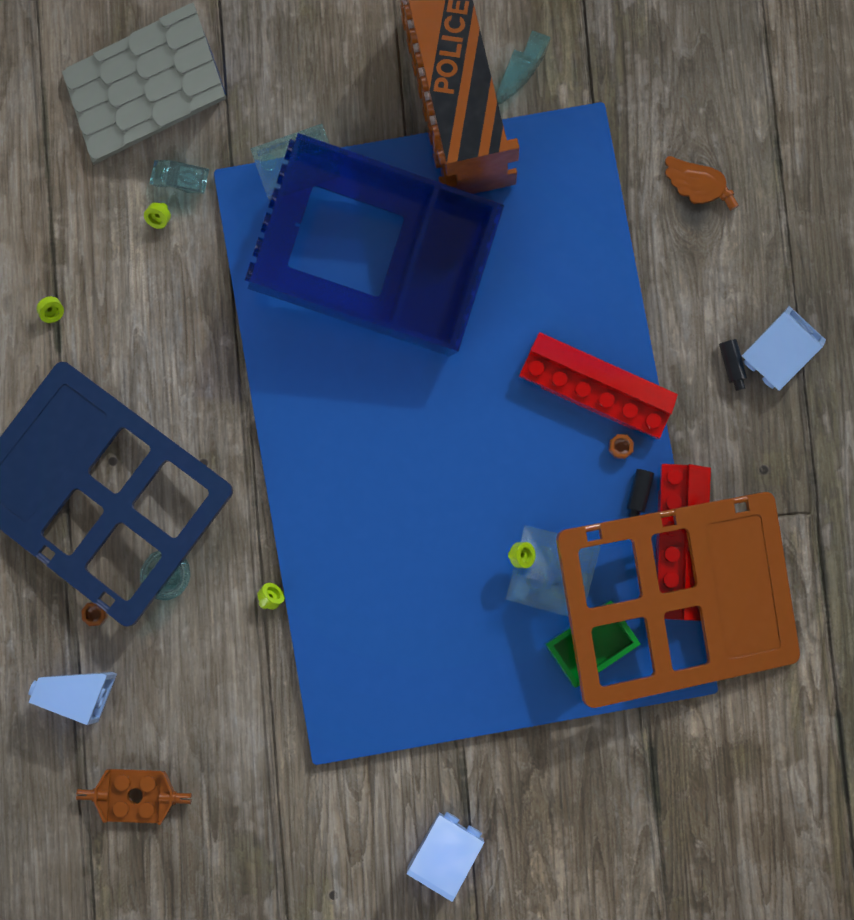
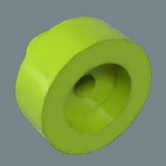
(157, 215)
(50, 309)
(522, 555)
(270, 596)

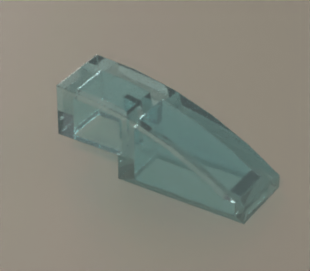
(523, 65)

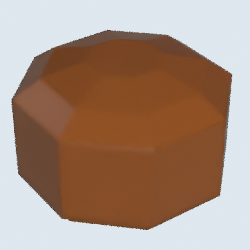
(621, 446)
(93, 615)

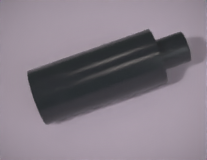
(733, 363)
(640, 492)

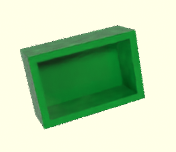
(609, 643)

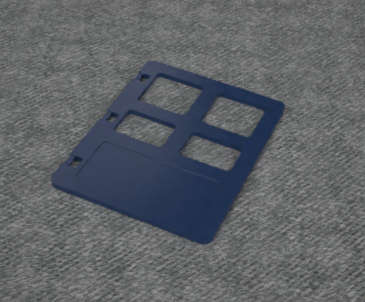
(50, 456)

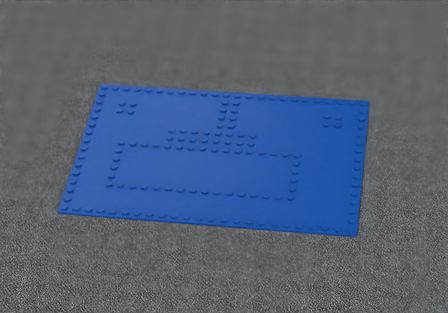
(417, 469)

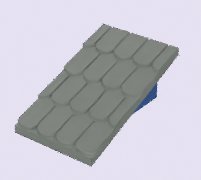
(144, 83)

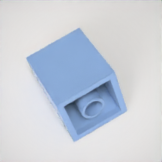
(783, 349)
(73, 696)
(445, 855)

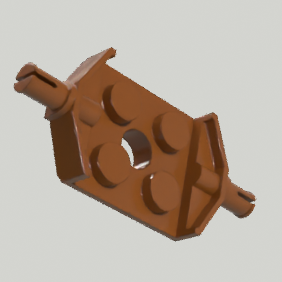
(113, 798)

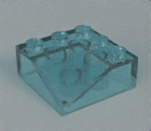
(542, 583)

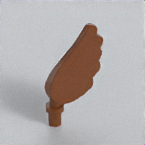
(699, 182)

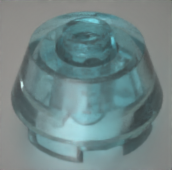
(177, 582)

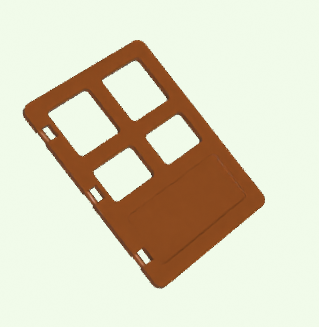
(737, 588)

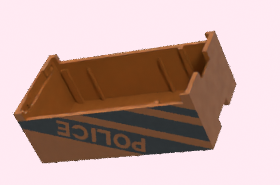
(458, 95)

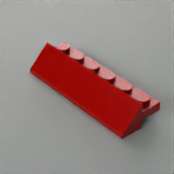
(598, 386)
(679, 488)

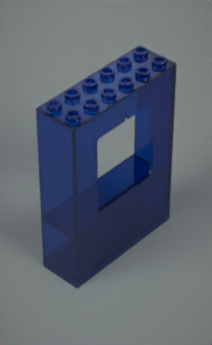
(433, 263)

